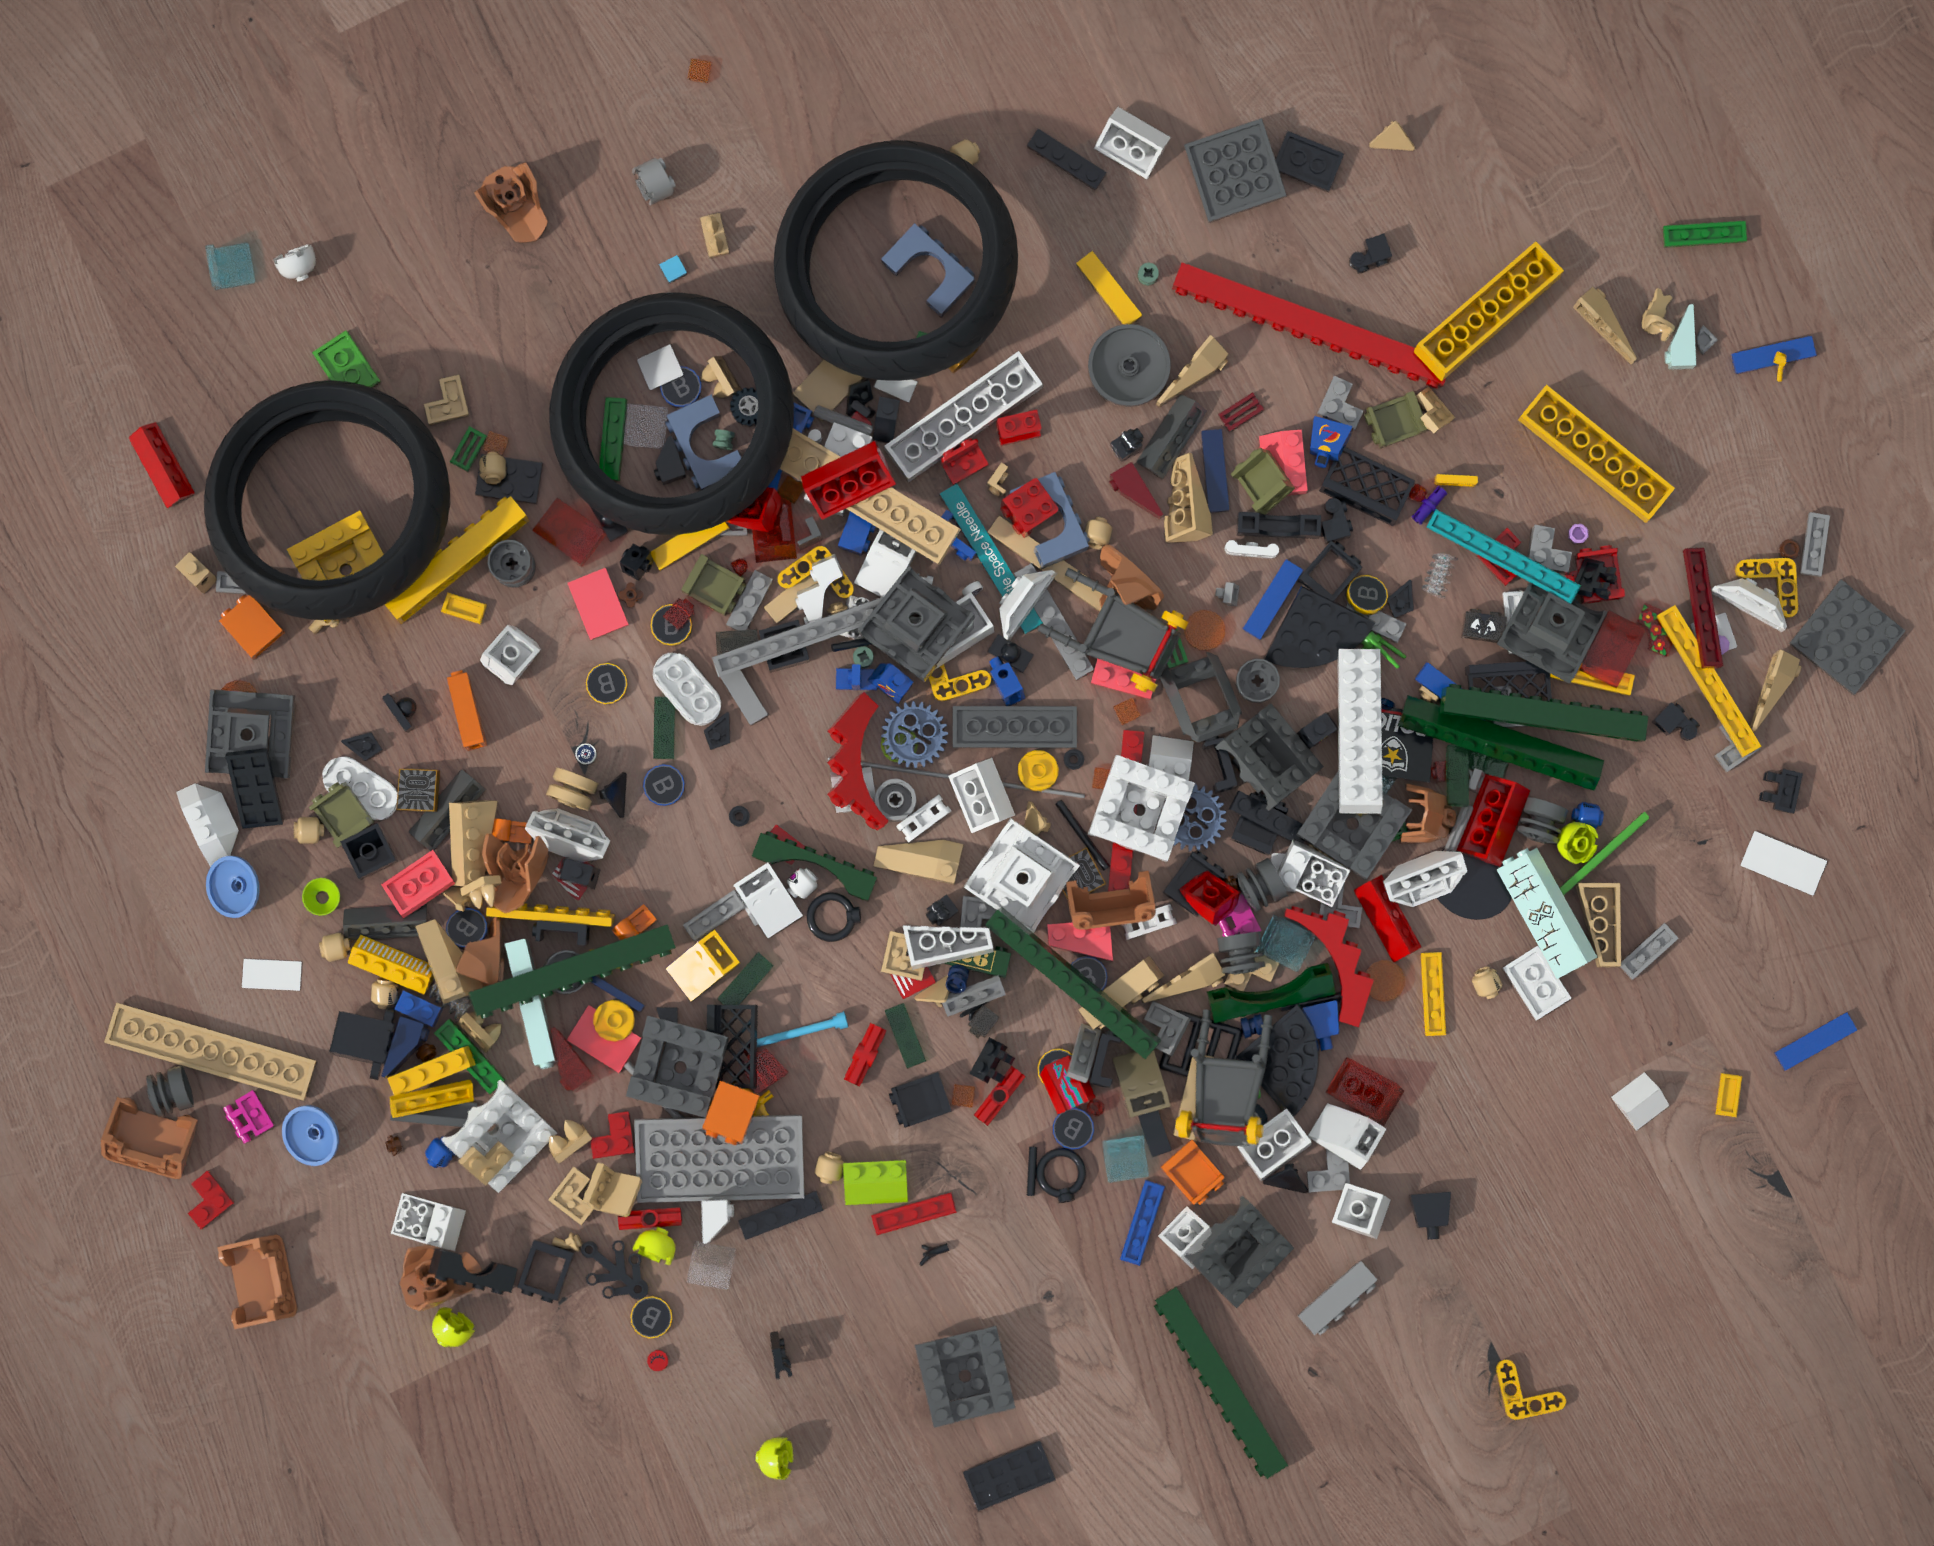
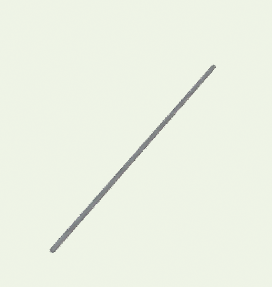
(946, 776)

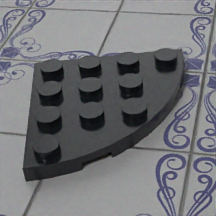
(1316, 631)
(1290, 1062)

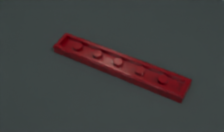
(1703, 608)

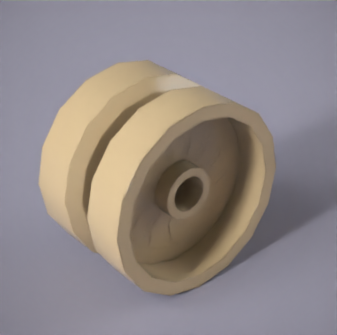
(572, 788)

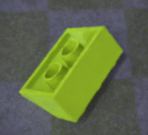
(875, 1182)

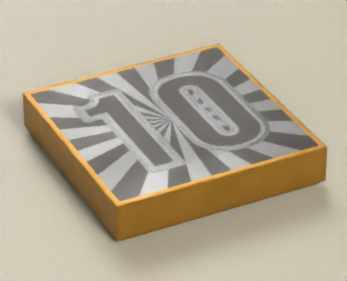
(418, 790)
(1087, 874)

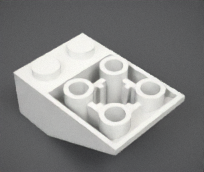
(884, 564)
(1312, 873)
(768, 900)
(1347, 1134)
(428, 1222)

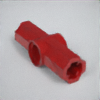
(865, 1054)
(990, 1106)
(664, 1218)

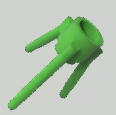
(1374, 641)

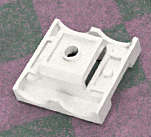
(1135, 784)
(997, 872)
(516, 1128)

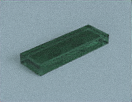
(664, 729)
(1457, 776)
(746, 981)
(905, 1035)

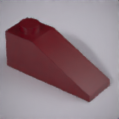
(1133, 488)

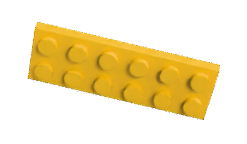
(559, 914)

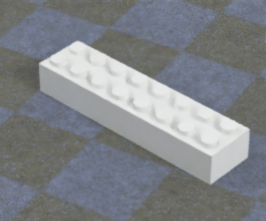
(963, 416)
(1359, 731)

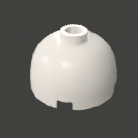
(296, 263)

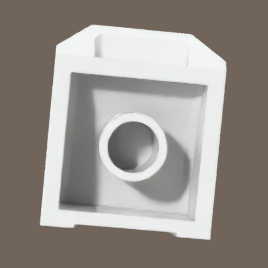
(510, 654)

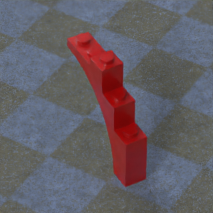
(851, 788)
(1354, 987)

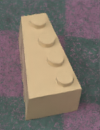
(468, 828)
(1603, 921)
(1129, 987)

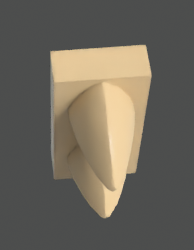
(714, 235)
(719, 370)
(482, 888)
(483, 1037)
(575, 1138)

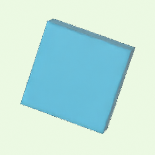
(673, 269)

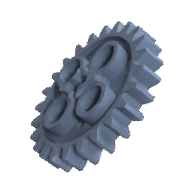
(923, 718)
(1203, 802)

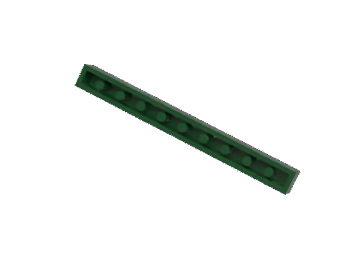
(1543, 714)
(1502, 743)
(571, 970)
(1073, 982)
(1221, 1383)

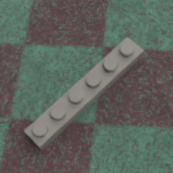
(1051, 616)

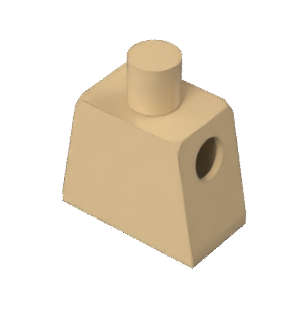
(196, 572)

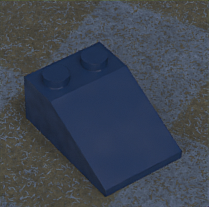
(406, 1041)

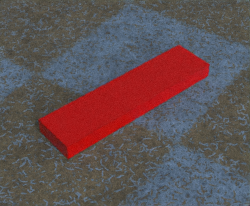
(913, 1213)

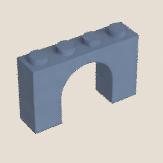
(918, 243)
(683, 424)
(1072, 539)

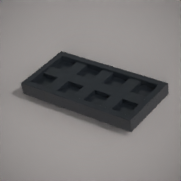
(254, 788)
(1009, 1475)

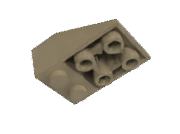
(1141, 1083)

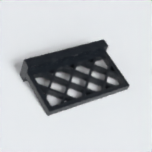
(1364, 502)
(1509, 669)
(716, 1024)

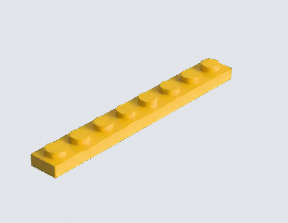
(1709, 682)

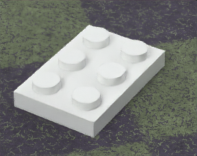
(1536, 983)

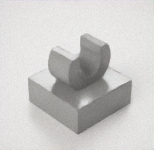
(1229, 594)
(1475, 780)

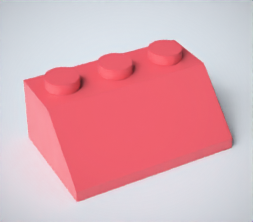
(1289, 454)

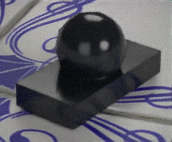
(611, 528)
(1011, 653)
(404, 708)

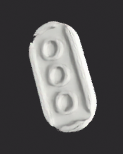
(687, 689)
(373, 791)

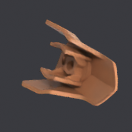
(523, 213)
(1129, 580)
(1436, 819)
(517, 869)
(483, 958)
(417, 1277)

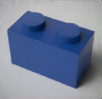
(856, 534)
(418, 1009)

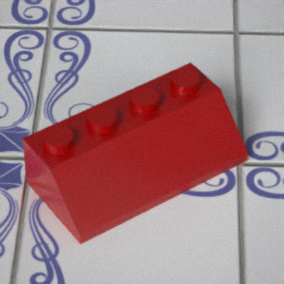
(848, 480)
(1493, 819)

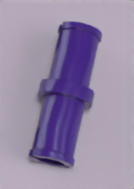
(1429, 505)

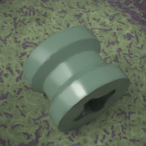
(1150, 276)
(723, 439)
(863, 656)

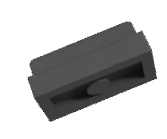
(813, 538)

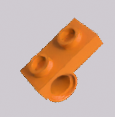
(511, 831)
(634, 923)

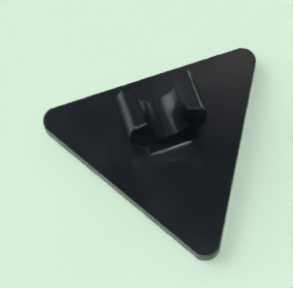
(615, 794)
(1287, 1179)

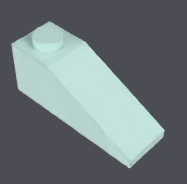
(1682, 350)

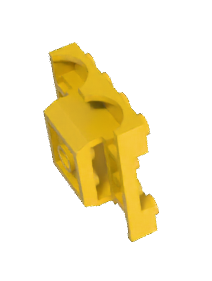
(338, 545)

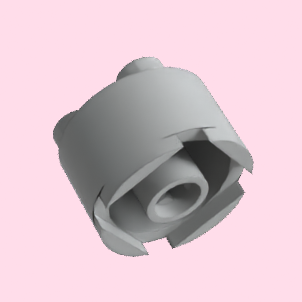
(653, 180)
(903, 791)

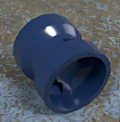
(957, 978)
(1251, 1026)

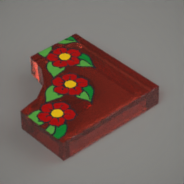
(1658, 639)

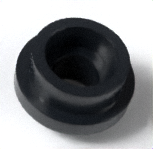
(1073, 752)
(739, 809)

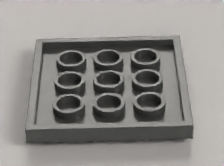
(1235, 170)
(1847, 637)

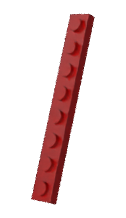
(1122, 857)

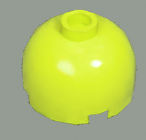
(1577, 843)
(656, 1245)
(451, 1329)
(774, 1458)

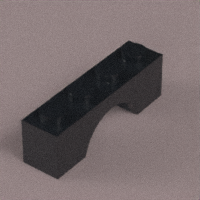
(1278, 526)
(450, 1265)

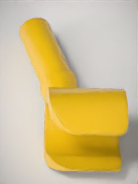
(1780, 359)

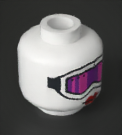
(802, 883)

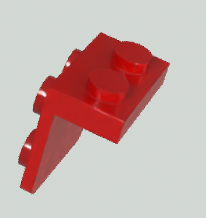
(963, 461)
(1028, 507)

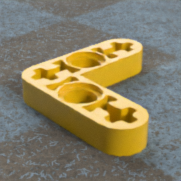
(809, 557)
(1776, 572)
(944, 681)
(1517, 1398)

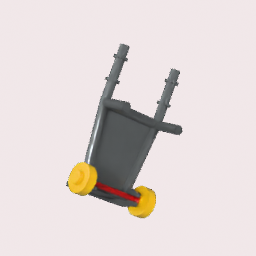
(1126, 635)
(1226, 1094)

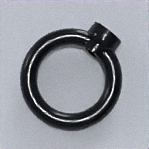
(853, 916)
(1066, 1194)

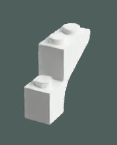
(812, 597)

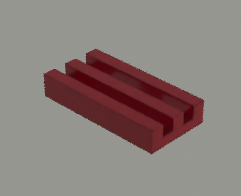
(1255, 403)

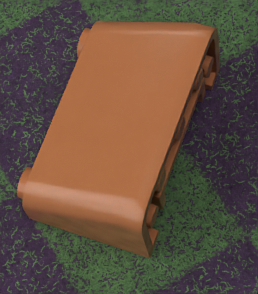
(1111, 907)
(147, 1140)
(260, 1280)

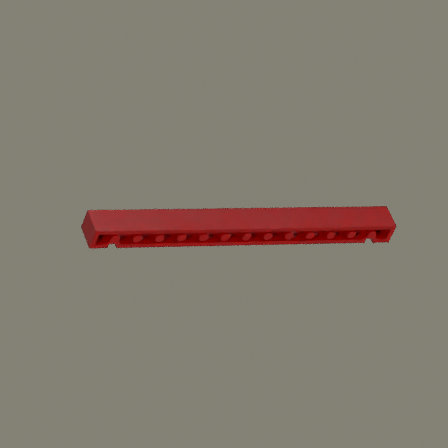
(1303, 323)

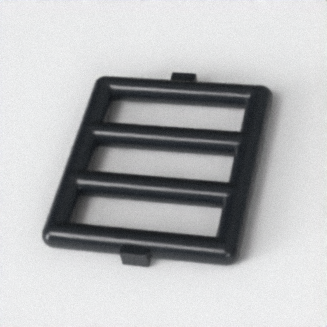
(1218, 1028)

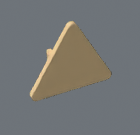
(1392, 138)
(1034, 821)
(454, 895)
(935, 993)

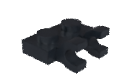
(1589, 578)
(1787, 790)
(988, 1061)
(779, 1355)

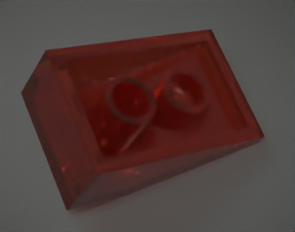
(569, 532)
(779, 542)
(1612, 649)
(571, 1067)
(1365, 1091)

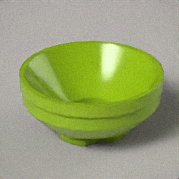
(310, 894)

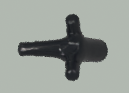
(971, 1011)
(933, 1251)

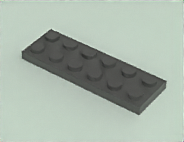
(1014, 726)

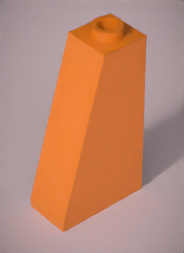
(466, 711)

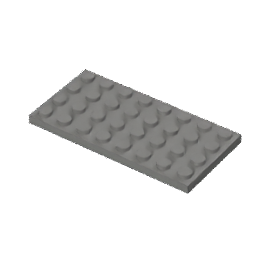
(688, 1165)

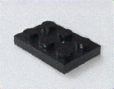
(1308, 161)
(520, 482)

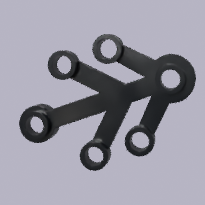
(617, 1272)

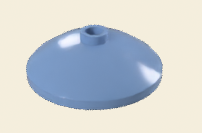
(225, 889)
(304, 1141)

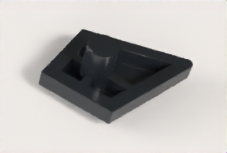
(858, 391)
(1401, 600)
(718, 732)
(363, 745)

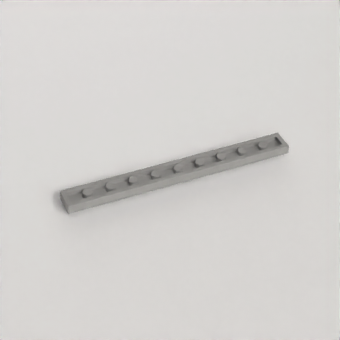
(793, 639)

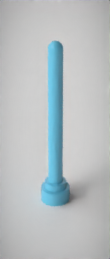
(838, 1021)

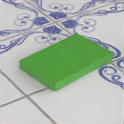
(345, 362)

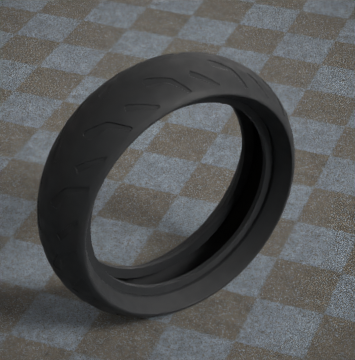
(852, 173)
(612, 334)
(284, 414)

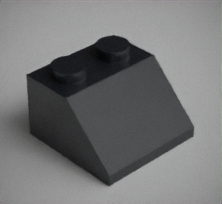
(368, 851)

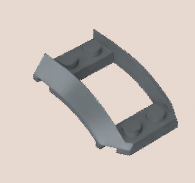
(1193, 673)

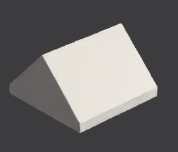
(1640, 1101)

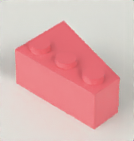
(1088, 942)

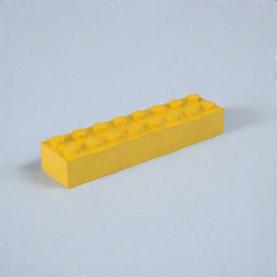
(1488, 311)
(1596, 454)
(459, 557)

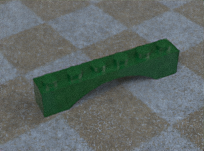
(772, 851)
(1309, 985)

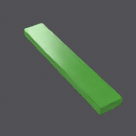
(1603, 853)

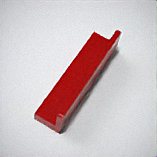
(161, 464)
(1387, 919)

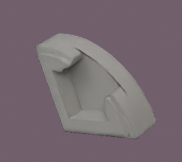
(1705, 339)

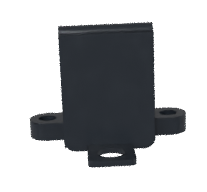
(364, 1039)

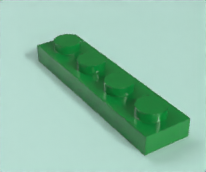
(1704, 234)
(613, 437)
(483, 1071)

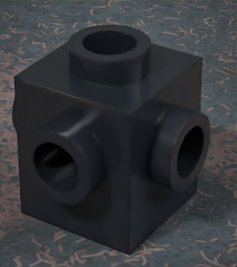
(636, 561)

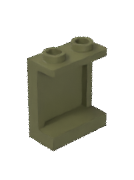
(1395, 420)
(1263, 480)
(713, 585)
(341, 812)

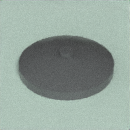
(1129, 365)

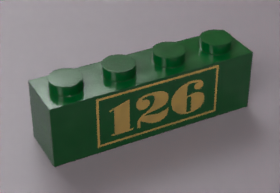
(991, 963)

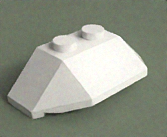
(1022, 599)
(1753, 600)
(209, 821)
(568, 834)
(1425, 878)

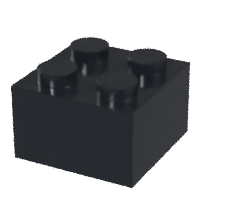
(789, 659)

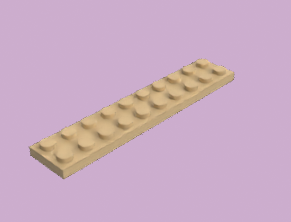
(885, 510)
(210, 1051)

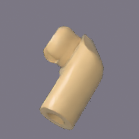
(318, 624)

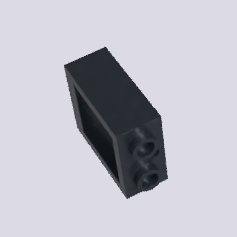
(1338, 549)
(553, 1250)

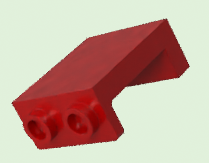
(1018, 427)
(1609, 556)

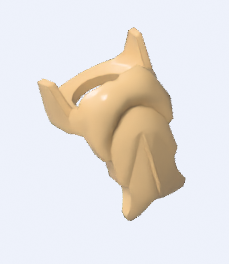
(1653, 317)

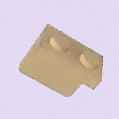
(612, 1191)

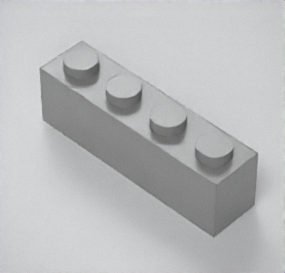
(1337, 1297)

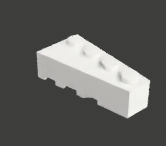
(941, 945)

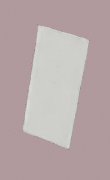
(1783, 863)

